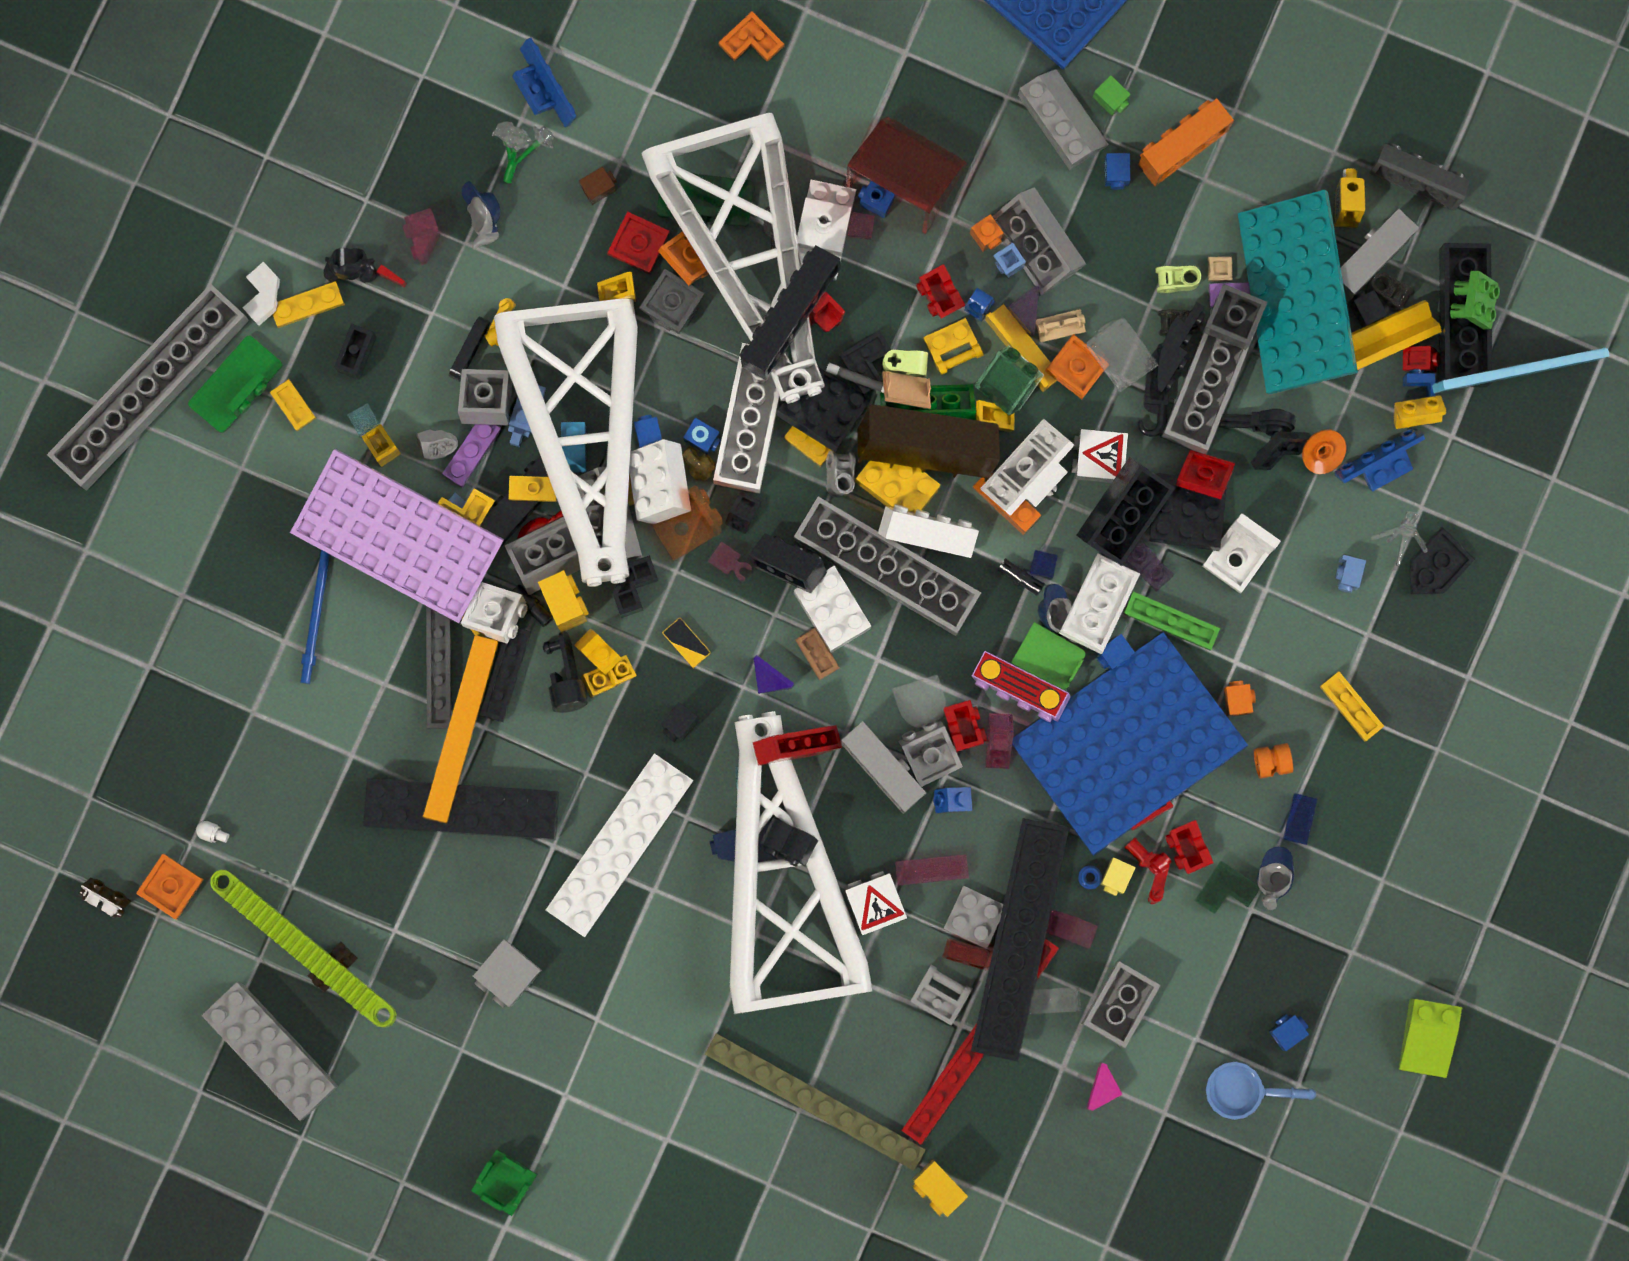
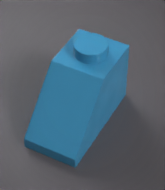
(575, 453)

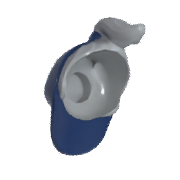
(484, 213)
(1054, 609)
(1275, 875)

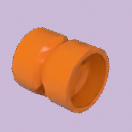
(1274, 760)

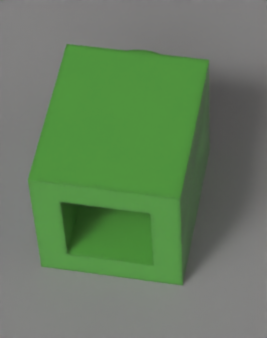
(1112, 96)

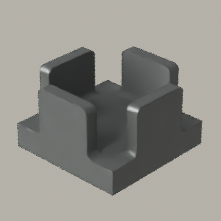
(672, 302)

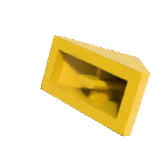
(617, 287)
(381, 445)

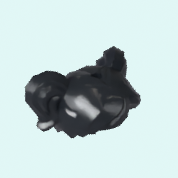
(349, 265)

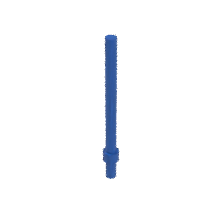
(308, 659)

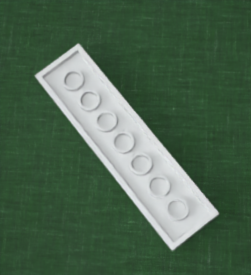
(619, 845)

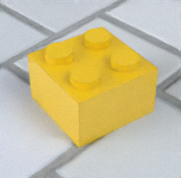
(939, 1188)

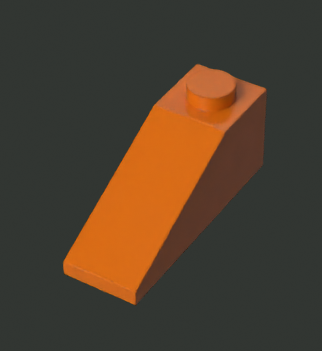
(1022, 518)

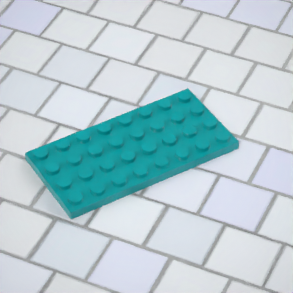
(1299, 275)

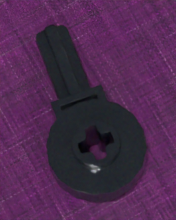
(1265, 421)

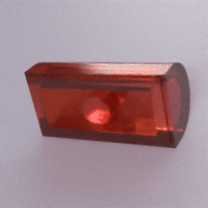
(967, 954)

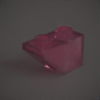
(424, 233)
(999, 740)

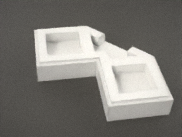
(265, 302)

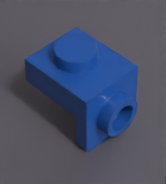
(1419, 378)
(952, 800)

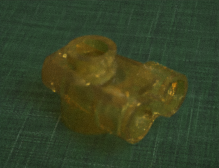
(701, 466)

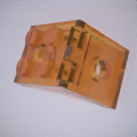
(701, 522)

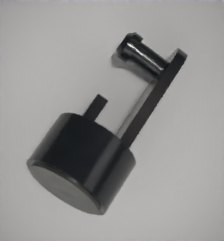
(568, 694)

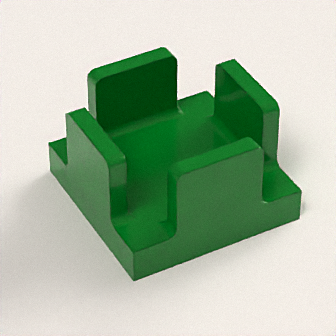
(503, 1182)

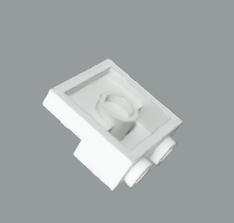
(495, 612)

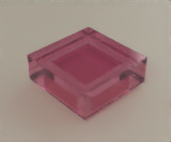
(861, 226)

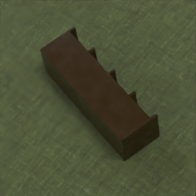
(928, 441)

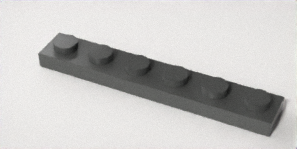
(438, 669)

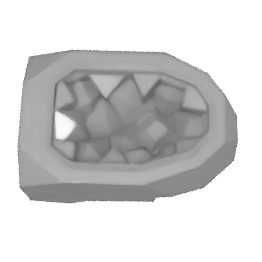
(436, 444)

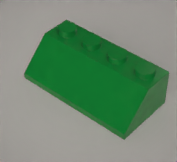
(945, 400)

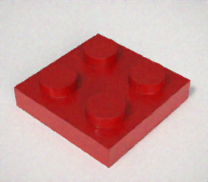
(638, 242)
(1205, 474)

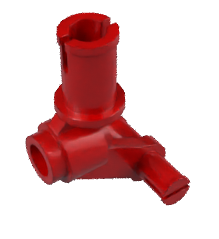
(1157, 864)

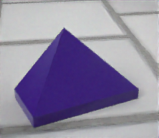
(769, 678)

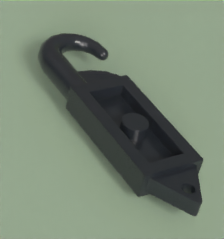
(1154, 401)

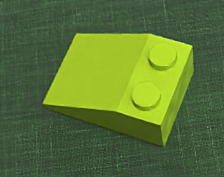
(1429, 1037)

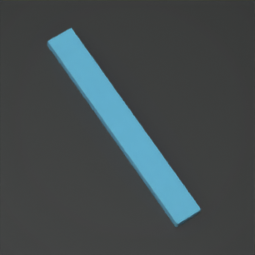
(1520, 370)

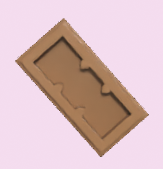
(817, 654)

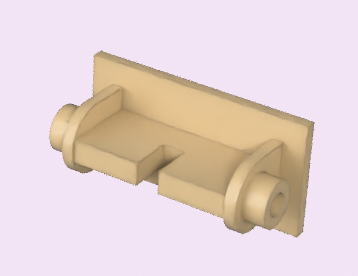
(1060, 325)

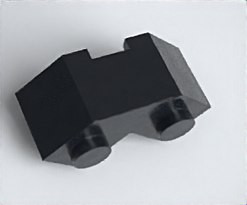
(625, 593)

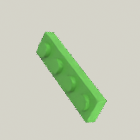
(1171, 621)

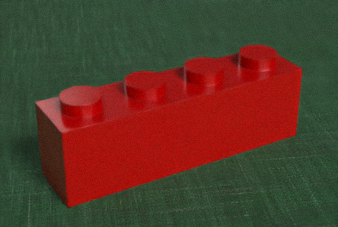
(797, 745)

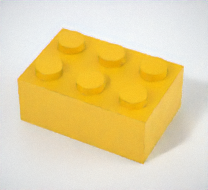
(898, 485)
(561, 598)

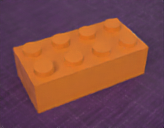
(1185, 142)

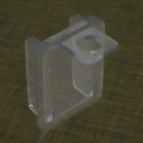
(1121, 353)

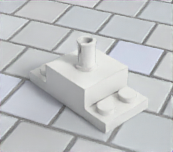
(825, 218)
(1030, 469)

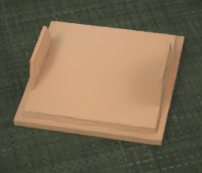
(906, 389)

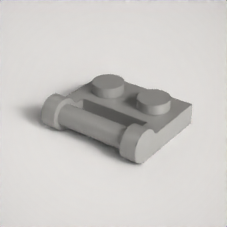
(937, 1002)

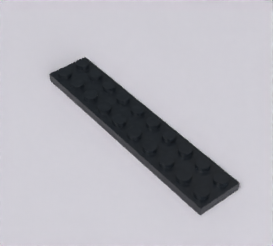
(1020, 940)

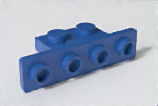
(540, 86)
(1383, 463)

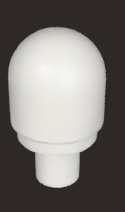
(211, 832)

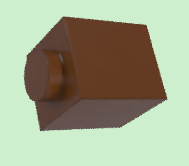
(598, 185)

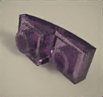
(1149, 566)

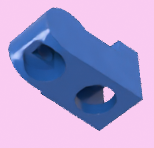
(979, 304)

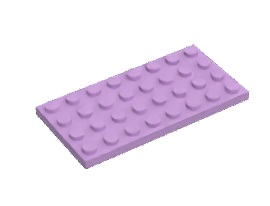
(396, 535)

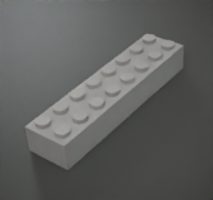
(887, 566)

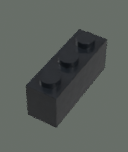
(788, 563)

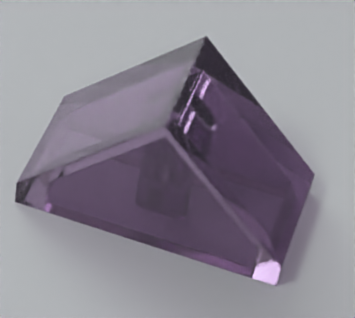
(1026, 310)

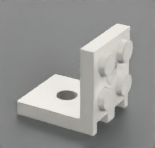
(1248, 542)

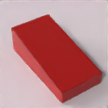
(386, 273)

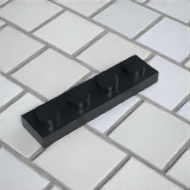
(505, 676)

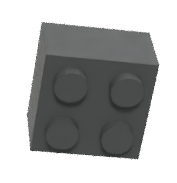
(1234, 317)

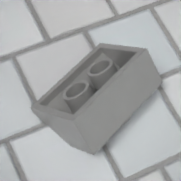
(544, 554)

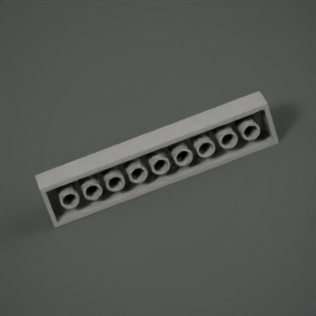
(148, 387)

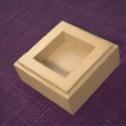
(1219, 268)

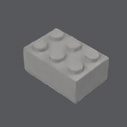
(1120, 1004)

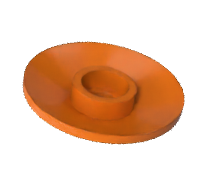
(1329, 457)

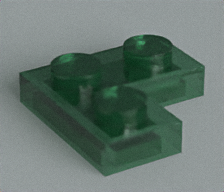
(1226, 882)

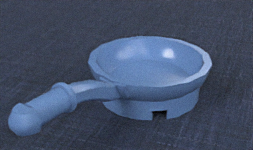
(1237, 1091)

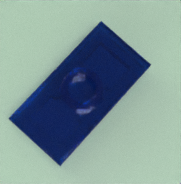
(1300, 819)

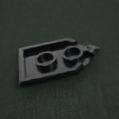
(1440, 566)

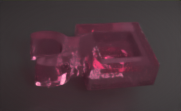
(727, 559)

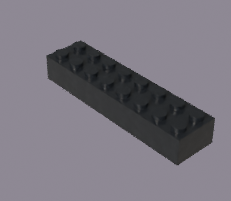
(473, 811)

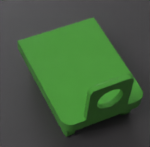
(1049, 657)

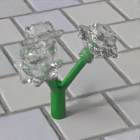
(517, 138)

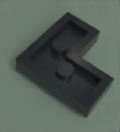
(862, 355)
(1280, 444)

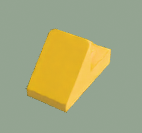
(992, 413)
(597, 651)

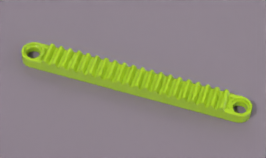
(303, 948)

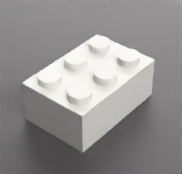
(659, 482)
(833, 611)

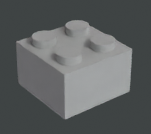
(485, 397)

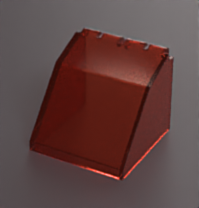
(907, 167)

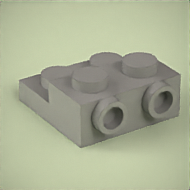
(930, 752)

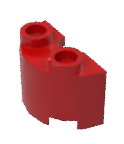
(940, 292)
(963, 726)
(1189, 847)

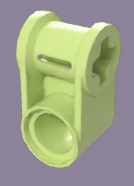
(1175, 278)
(910, 362)

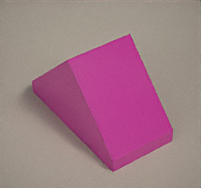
(1103, 1089)

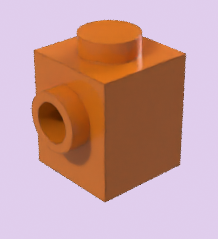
(987, 233)
(1239, 698)

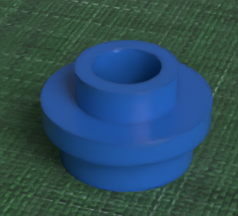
(1097, 877)

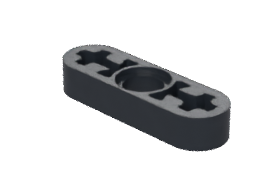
(469, 348)

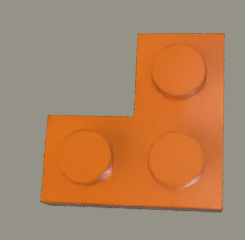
(749, 33)

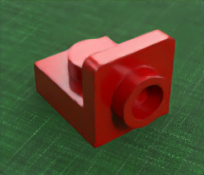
(1421, 358)

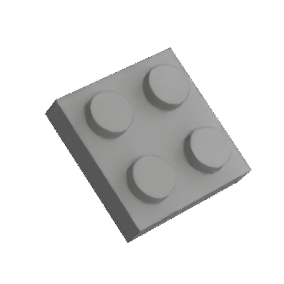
(974, 917)

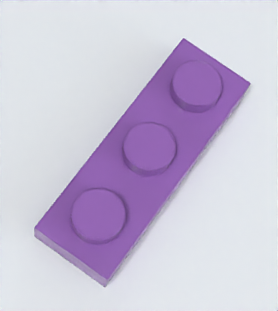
(471, 453)

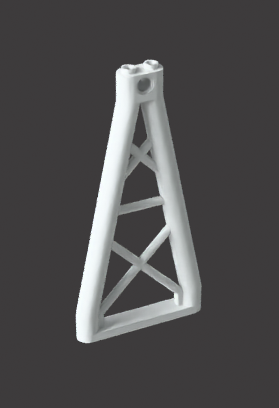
(745, 307)
(615, 477)
(749, 824)

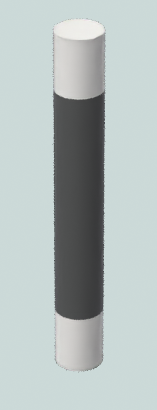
(855, 377)

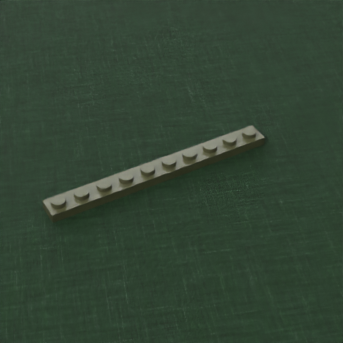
(815, 1102)

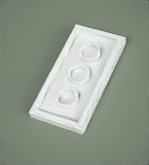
(1099, 603)

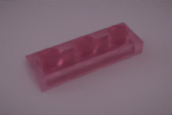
(931, 870)

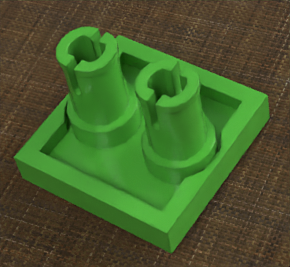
(1480, 300)

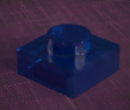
(1043, 564)

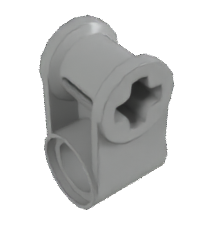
(840, 468)

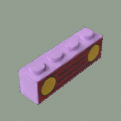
(1020, 686)

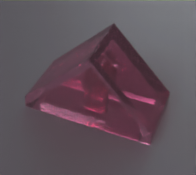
(1071, 929)

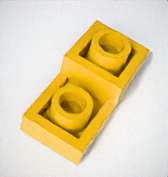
(597, 682)

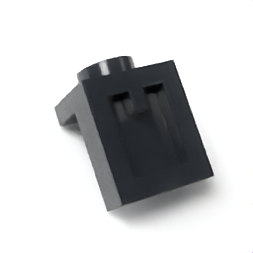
(742, 512)

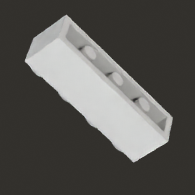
(928, 531)

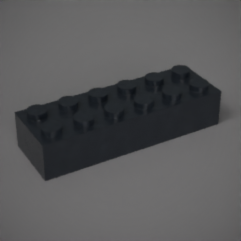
(1463, 345)

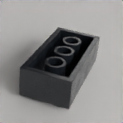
(1125, 511)

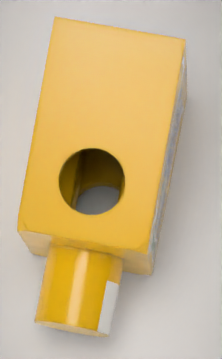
(1349, 200)

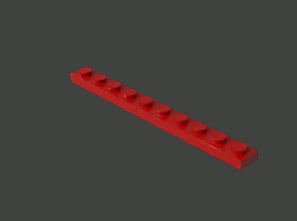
(954, 1076)

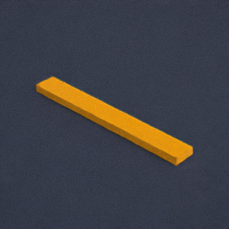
(460, 729)

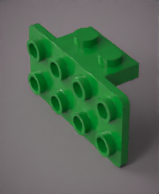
(235, 384)

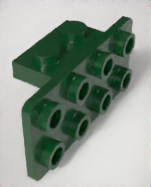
(709, 204)

